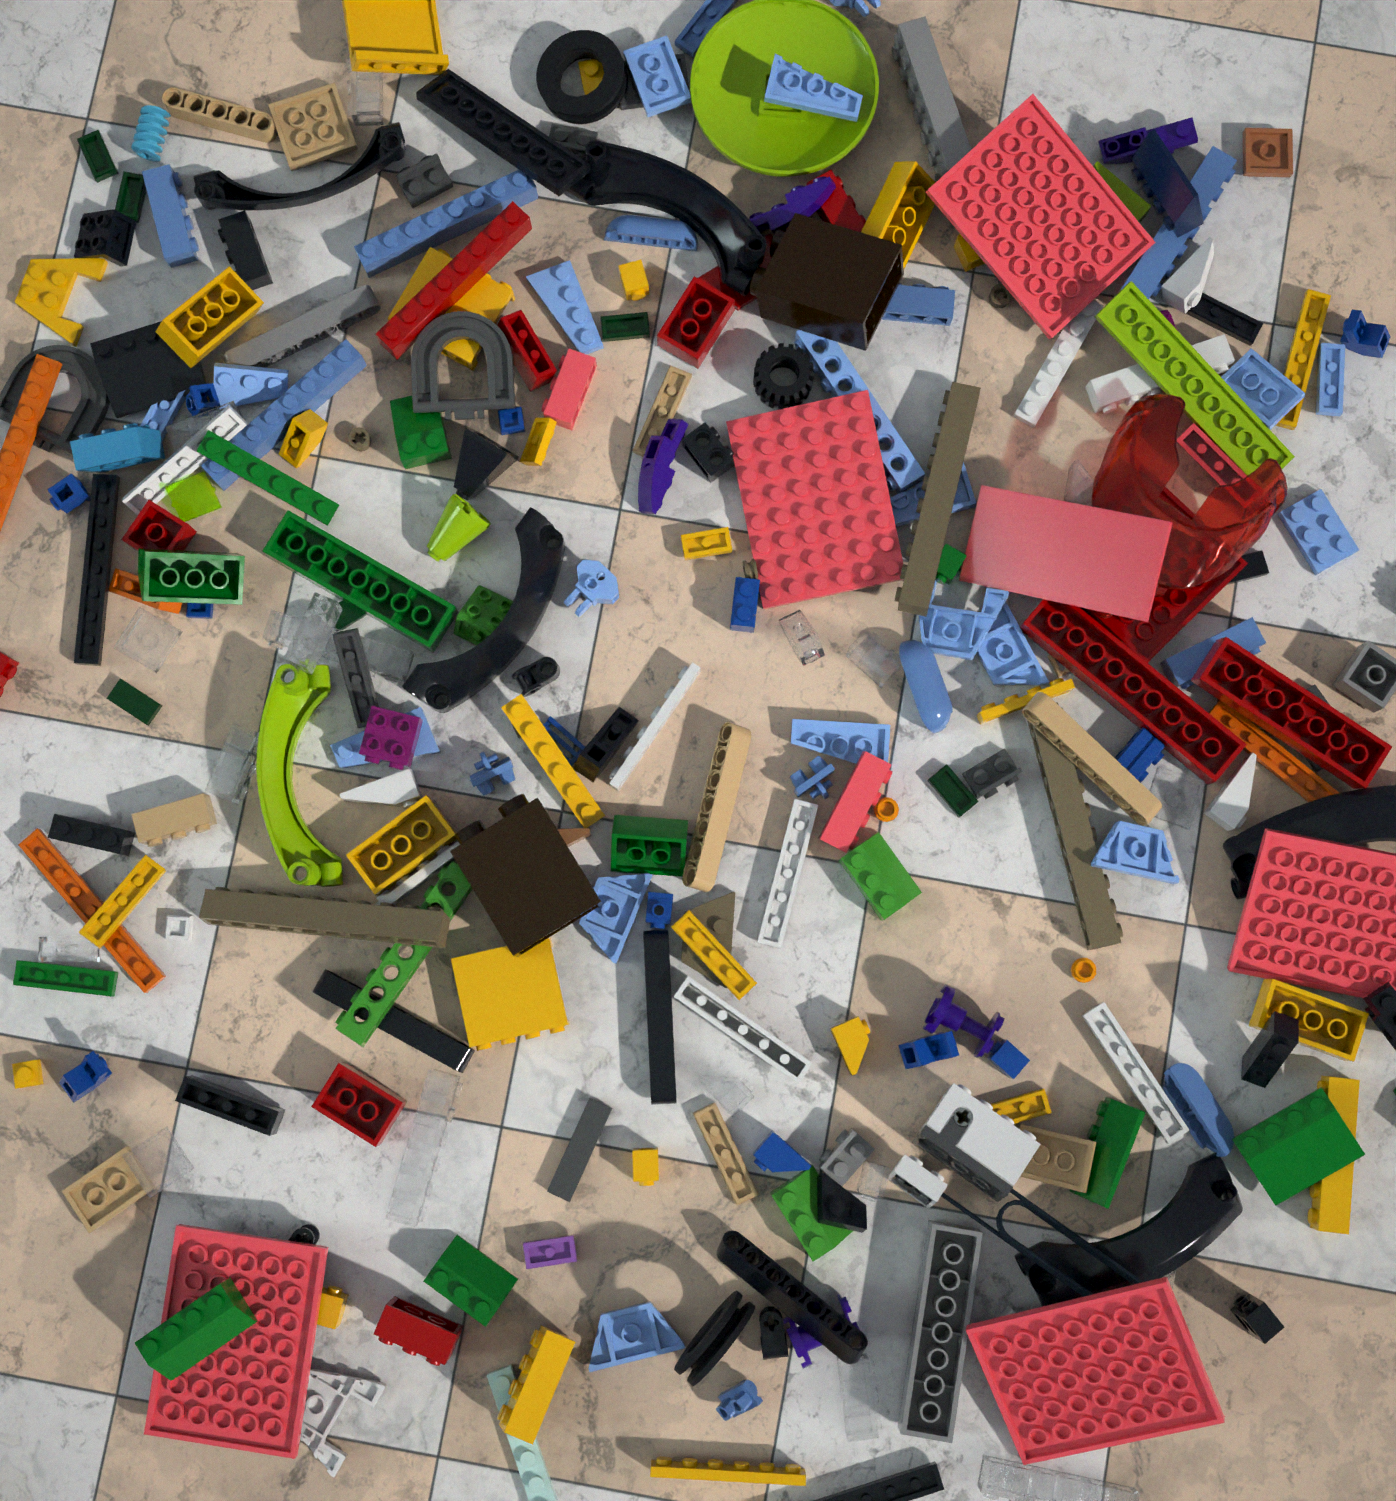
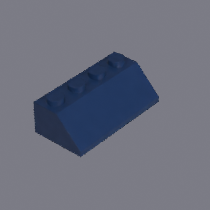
(1166, 186)

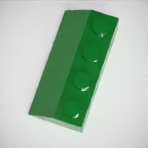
(191, 576)
(1114, 1139)
(196, 1330)

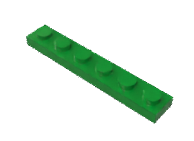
(267, 477)

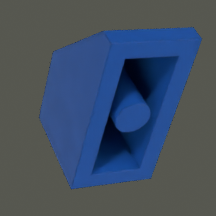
(778, 1156)

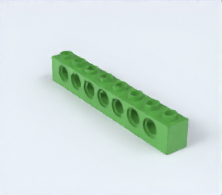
(362, 1031)

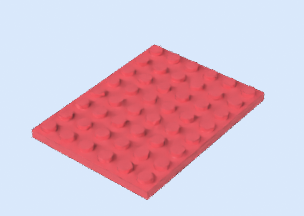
(1040, 216)
(816, 499)
(1319, 915)
(1095, 1372)
(257, 1383)

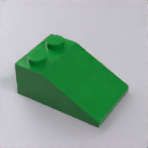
(419, 436)

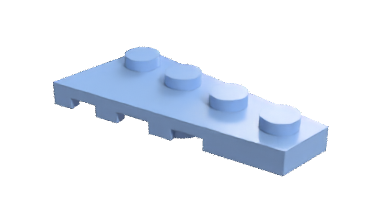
(809, 92)
(565, 300)
(842, 739)

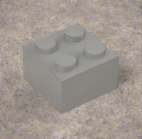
(1368, 677)

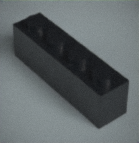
(230, 1105)

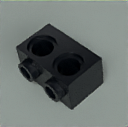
(703, 454)
(1256, 1318)

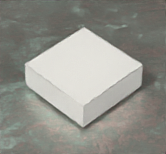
(179, 928)

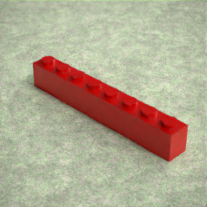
(455, 279)

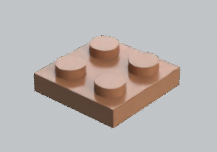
(1267, 152)

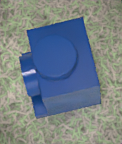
(197, 398)
(63, 489)
(659, 899)

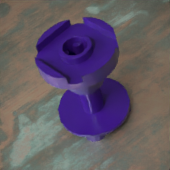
(954, 1017)
(803, 1341)

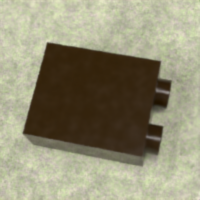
(828, 280)
(524, 874)

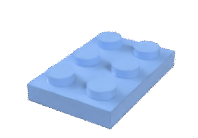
(657, 76)
(1263, 388)
(1318, 532)

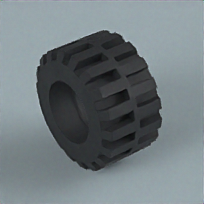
(786, 358)

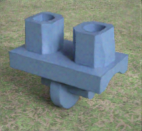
(821, 771)
(482, 778)
(738, 1399)

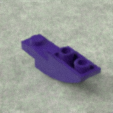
(1122, 147)
(800, 200)
(655, 471)

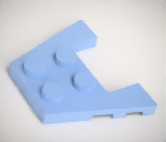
(960, 631)

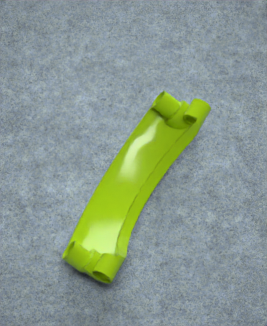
(281, 725)

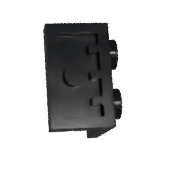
(106, 236)
(1383, 1011)

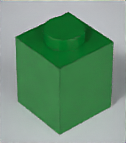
(949, 564)

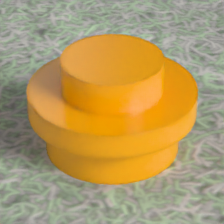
(886, 809)
(1083, 970)

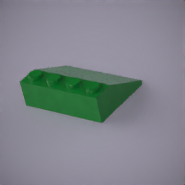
(1298, 1146)

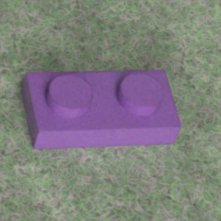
(550, 1251)

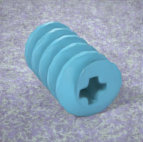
(148, 131)

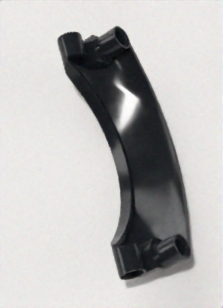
(644, 179)
(219, 191)
(476, 668)
(1343, 818)
(1175, 1235)

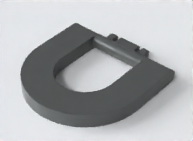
(425, 359)
(89, 411)

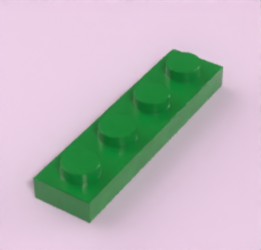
(65, 978)

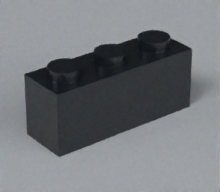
(244, 250)
(91, 835)
(1270, 1049)

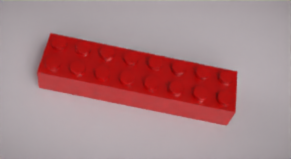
(1291, 713)

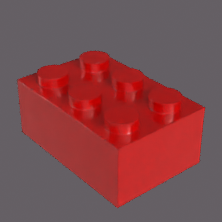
(696, 322)
(359, 1103)
(418, 1331)

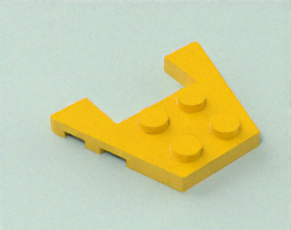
(48, 288)

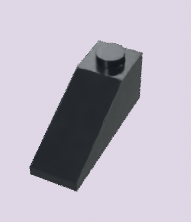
(605, 744)

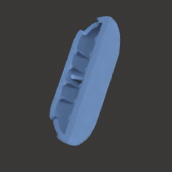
(651, 232)
(926, 684)
(1198, 1109)

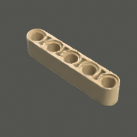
(212, 107)

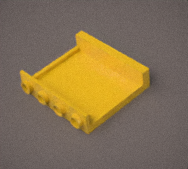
(394, 36)
(484, 298)
(509, 994)

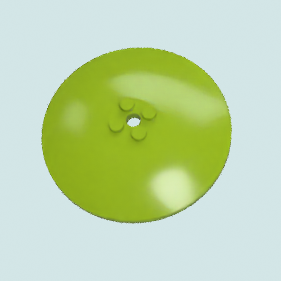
(734, 72)

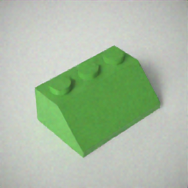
(880, 876)
(799, 1205)

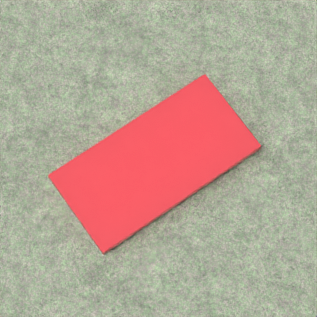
(1066, 552)

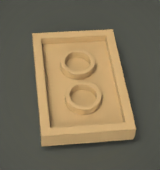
(1060, 1160)
(104, 1192)

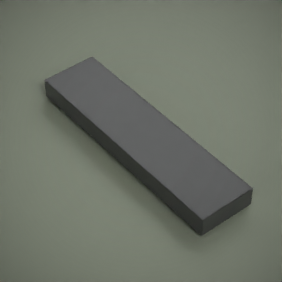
(356, 674)
(579, 1149)

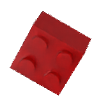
(158, 530)

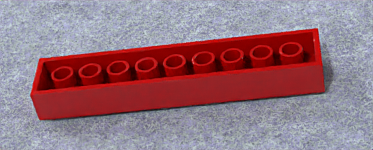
(1134, 688)

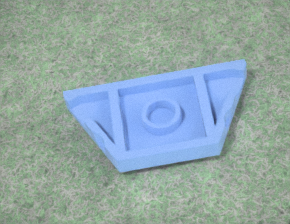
(1008, 654)
(1136, 852)
(613, 920)
(632, 1336)

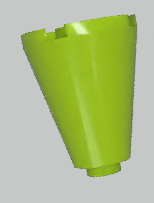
(456, 528)

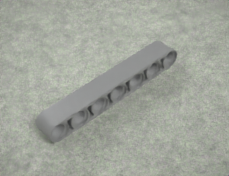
(305, 329)

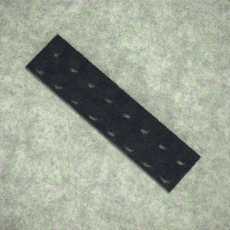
(503, 132)

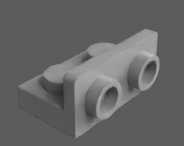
(845, 1156)

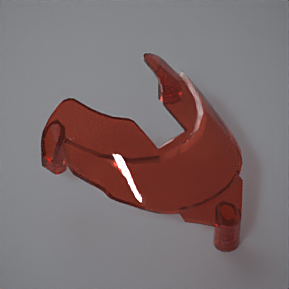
(1227, 524)

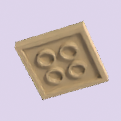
(312, 126)

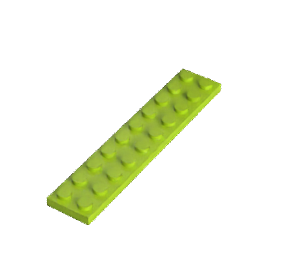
(1185, 374)

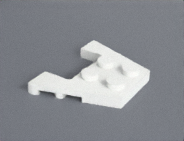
(324, 1402)

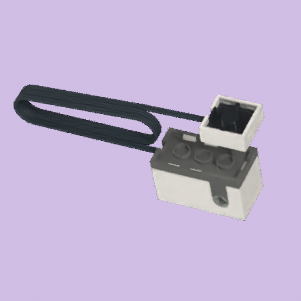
(991, 1157)

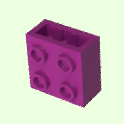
(390, 737)

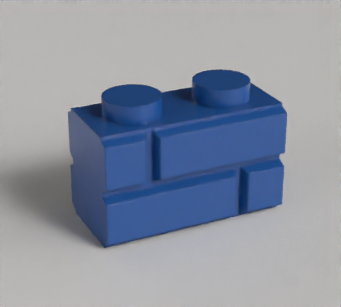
(744, 604)
(1140, 753)

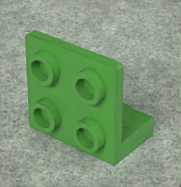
(481, 615)

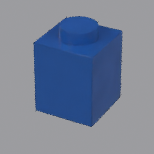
(1007, 1058)

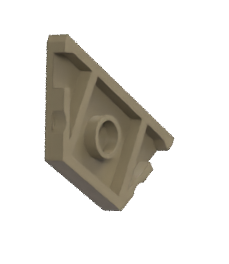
(718, 920)

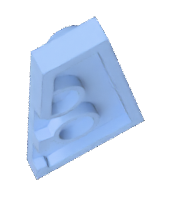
(248, 383)

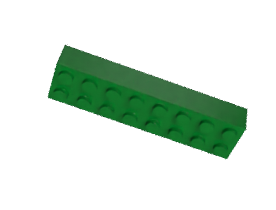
(360, 581)

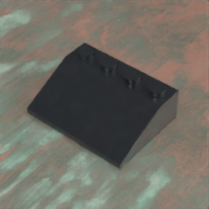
(142, 370)

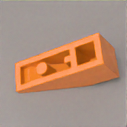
(128, 586)

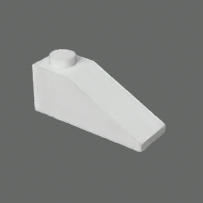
(1187, 283)
(394, 790)
(1234, 797)

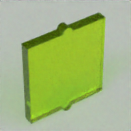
(193, 496)

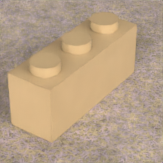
(174, 820)

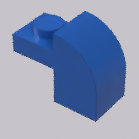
(1364, 337)
(928, 1049)
(85, 1076)

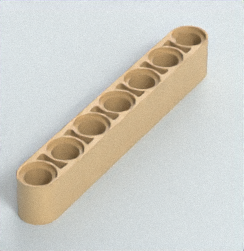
(1091, 758)
(716, 807)

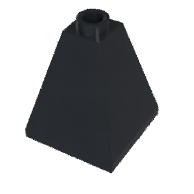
(480, 463)

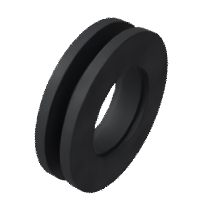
(565, 51)
(714, 1338)

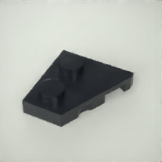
(838, 1206)

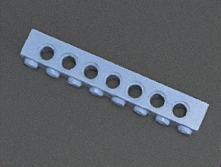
(846, 374)

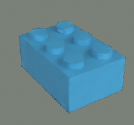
(117, 448)

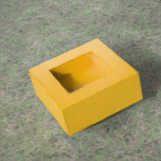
(27, 1073)

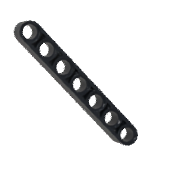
(659, 1017)
(399, 1024)
(792, 1297)

